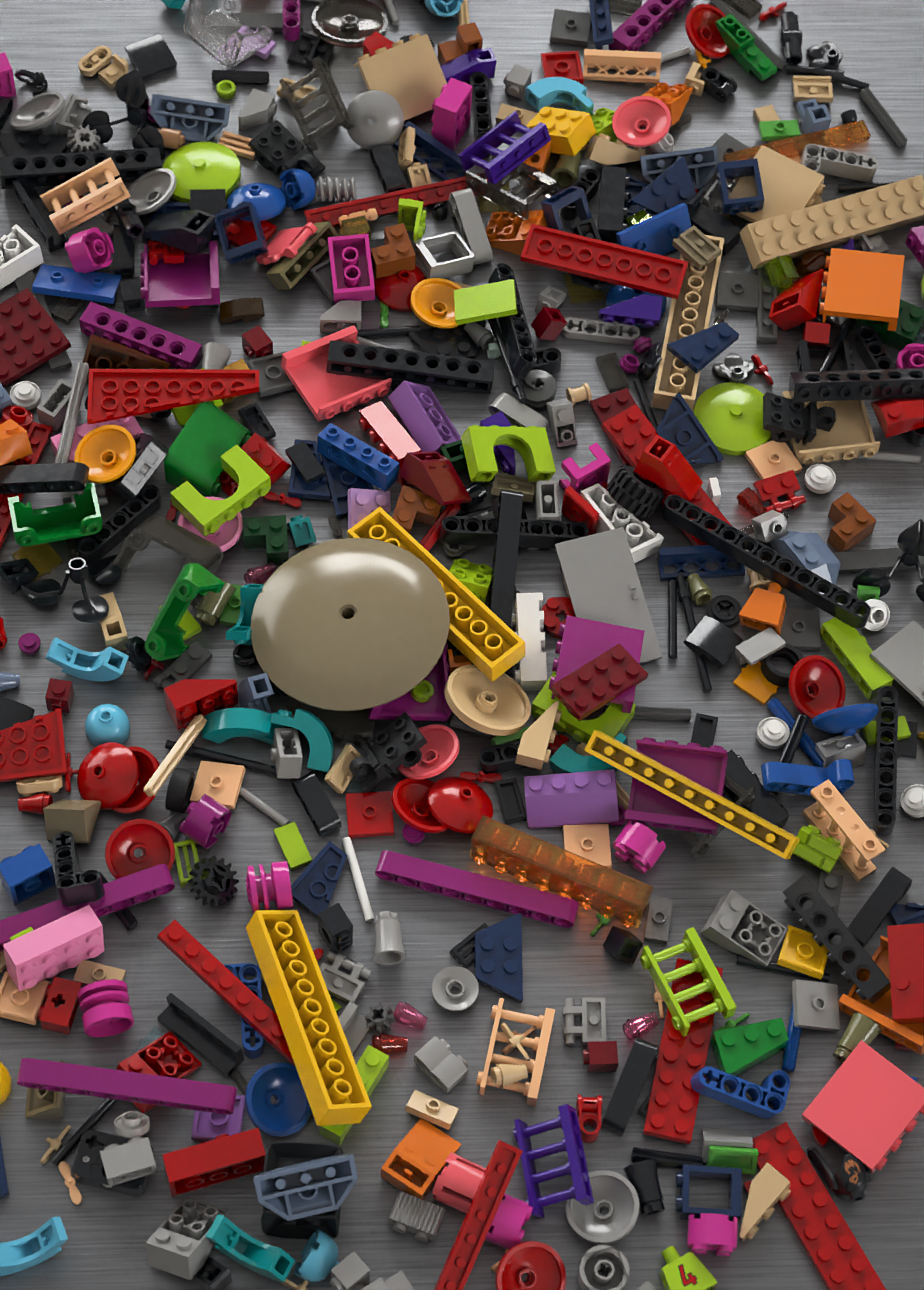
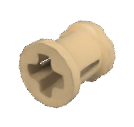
(579, 394)

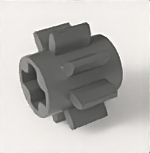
(380, 1012)

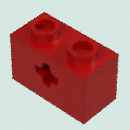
(60, 1018)

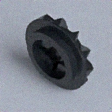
(724, 602)
(137, 654)

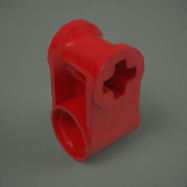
(589, 1113)

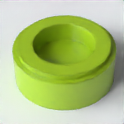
(226, 89)
(422, 692)

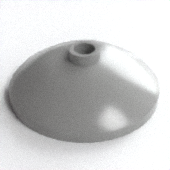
(37, 112)
(387, 114)
(152, 190)
(612, 1193)

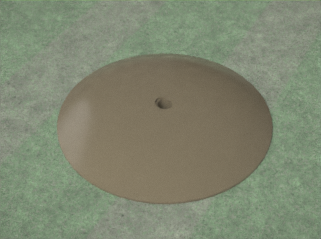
(358, 661)

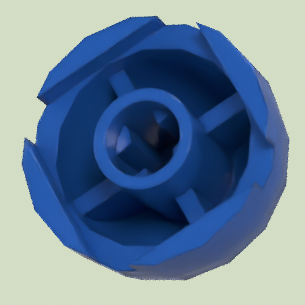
(298, 188)

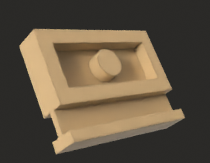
(812, 88)

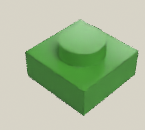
(868, 592)

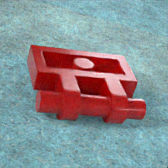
(162, 251)
(778, 486)

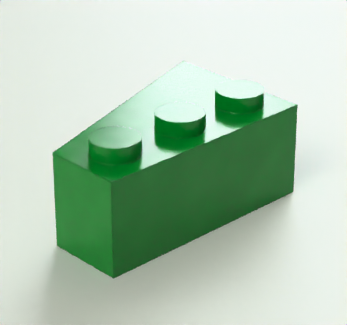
(748, 1045)

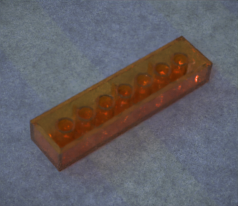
(560, 872)

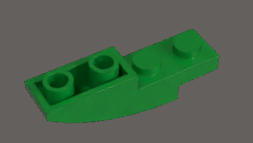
(743, 48)

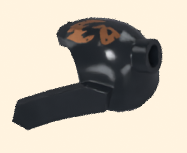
(849, 1181)

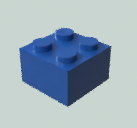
(26, 874)

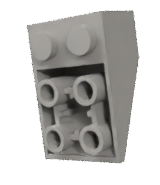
(744, 928)
(181, 1240)

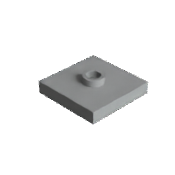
(816, 1005)

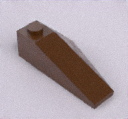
(111, 355)

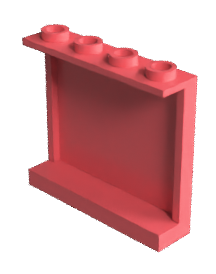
(329, 392)
(867, 1107)

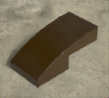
(244, 308)

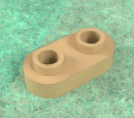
(92, 62)
(48, 784)

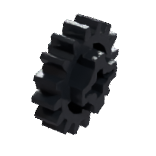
(211, 892)

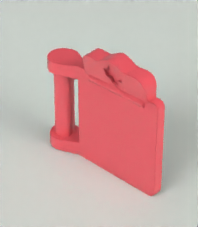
(286, 243)

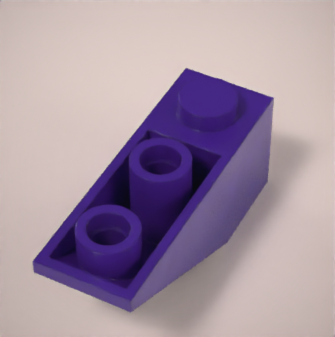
(473, 61)
(640, 310)
(502, 452)

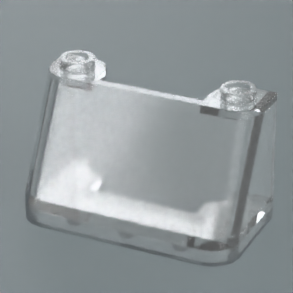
(221, 34)

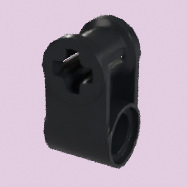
(717, 85)
(548, 360)

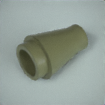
(700, 592)

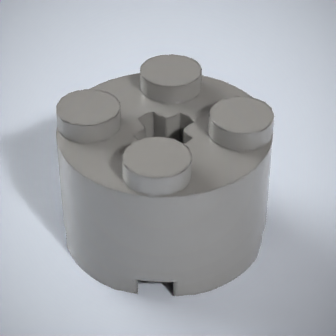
(610, 1262)

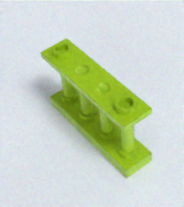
(701, 963)

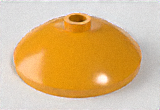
(434, 302)
(103, 445)

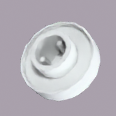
(664, 145)
(25, 394)
(819, 478)
(878, 616)
(772, 733)
(913, 800)
(132, 1124)

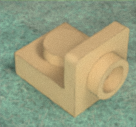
(114, 71)
(693, 79)
(418, 174)

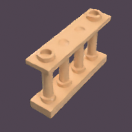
(91, 204)
(838, 819)
(538, 1044)

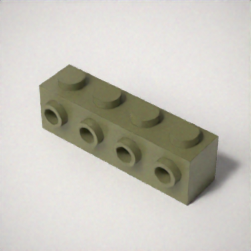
(290, 270)

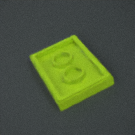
(485, 302)

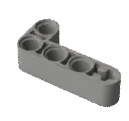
(839, 162)
(465, 209)

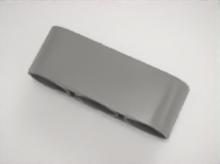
(516, 412)

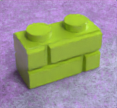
(818, 849)

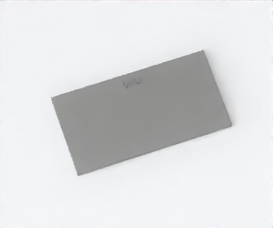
(606, 584)
(904, 659)

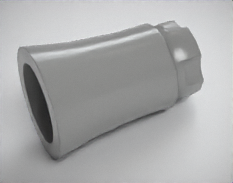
(215, 356)
(388, 939)

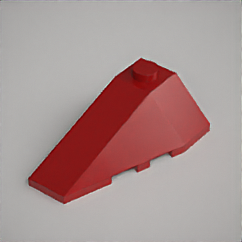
(899, 415)

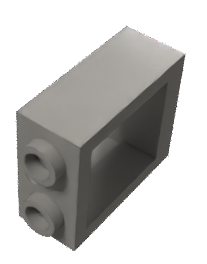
(441, 243)

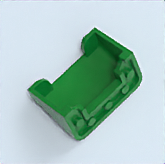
(199, 446)
(56, 522)
(165, 635)

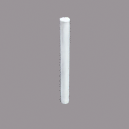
(358, 880)

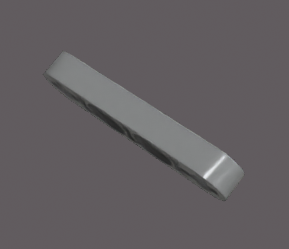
(600, 328)

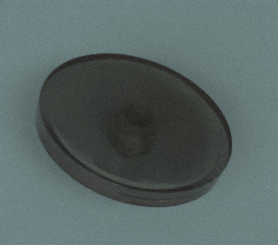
(348, 22)

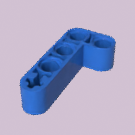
(804, 778)
(254, 985)
(704, 1083)

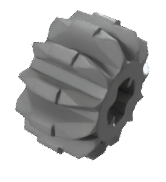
(83, 140)

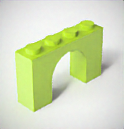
(529, 442)
(209, 514)
(610, 722)

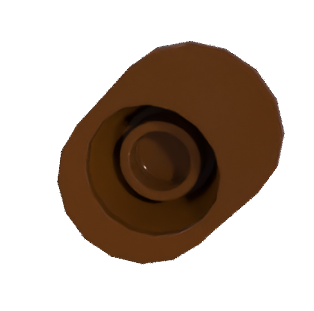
(811, 262)

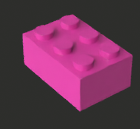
(452, 113)
(351, 268)

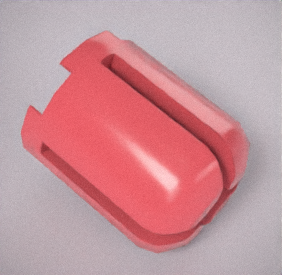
(458, 1183)

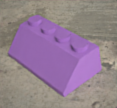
(423, 416)
(571, 799)

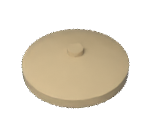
(485, 705)

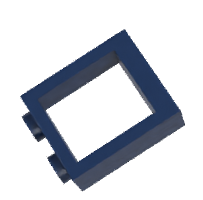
(738, 169)
(565, 197)
(245, 251)
(735, 1190)

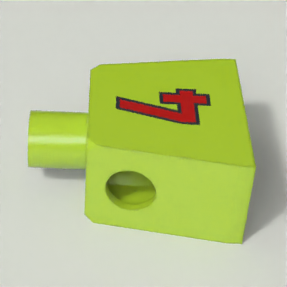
(685, 1272)

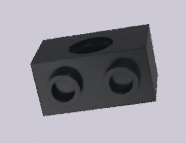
(335, 928)

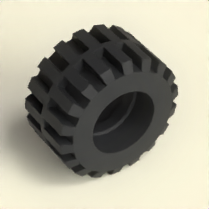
(634, 492)

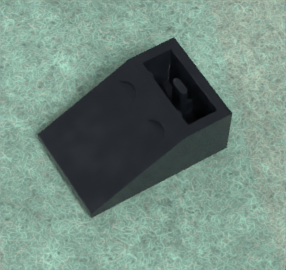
(182, 230)

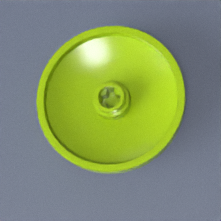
(203, 168)
(732, 417)

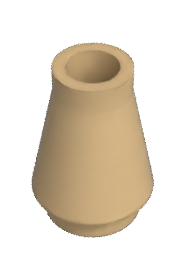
(507, 1074)

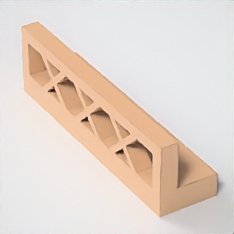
(622, 62)

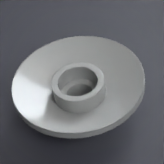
(455, 978)

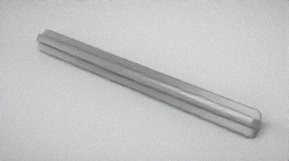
(72, 413)

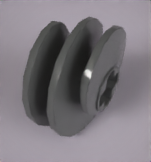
(539, 388)

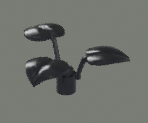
(129, 89)
(912, 546)
(90, 610)

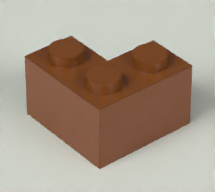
(467, 39)
(395, 254)
(415, 506)
(851, 522)

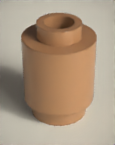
(172, 138)

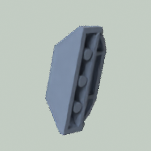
(195, 118)
(700, 162)
(810, 552)
(307, 1186)

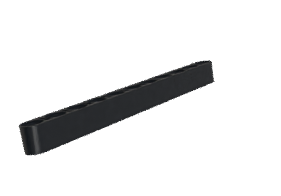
(772, 569)

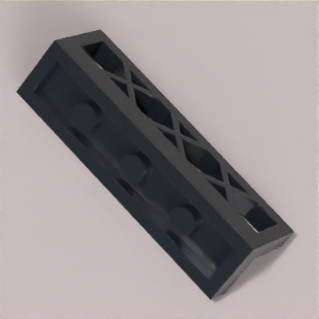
(38, 216)
(201, 1035)

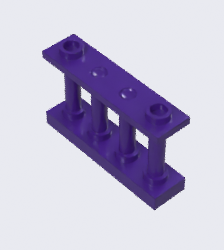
(510, 158)
(575, 1167)

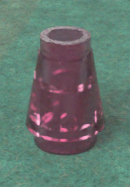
(259, 574)
(409, 1016)
(640, 1025)

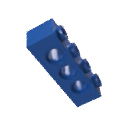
(357, 457)

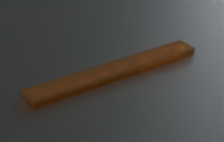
(795, 146)

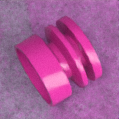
(269, 887)
(105, 1008)

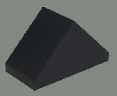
(17, 573)
(213, 1275)

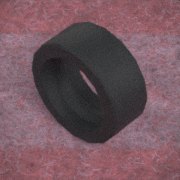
(774, 676)
(180, 790)

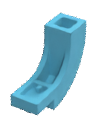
(559, 90)
(87, 665)
(32, 1248)

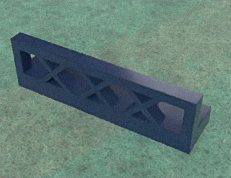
(601, 23)
(436, 153)
(695, 555)

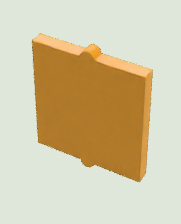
(755, 684)

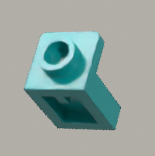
(301, 531)

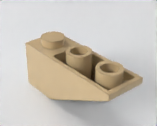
(610, 153)
(112, 626)
(535, 740)
(764, 1193)

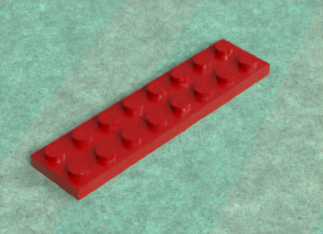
(604, 261)
(631, 435)
(672, 1098)
(815, 1215)

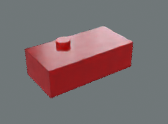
(907, 972)
(214, 1162)

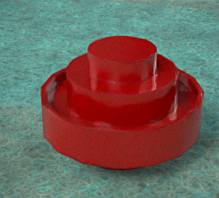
(19, 415)

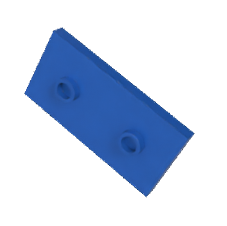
(657, 232)
(71, 284)

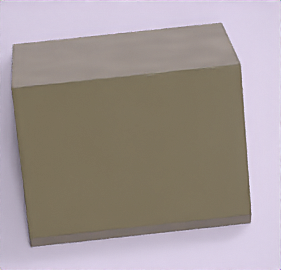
(71, 816)
(44, 1104)

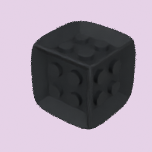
(290, 1153)

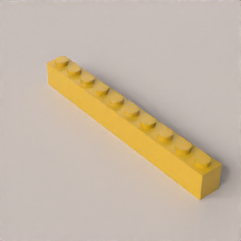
(692, 794)

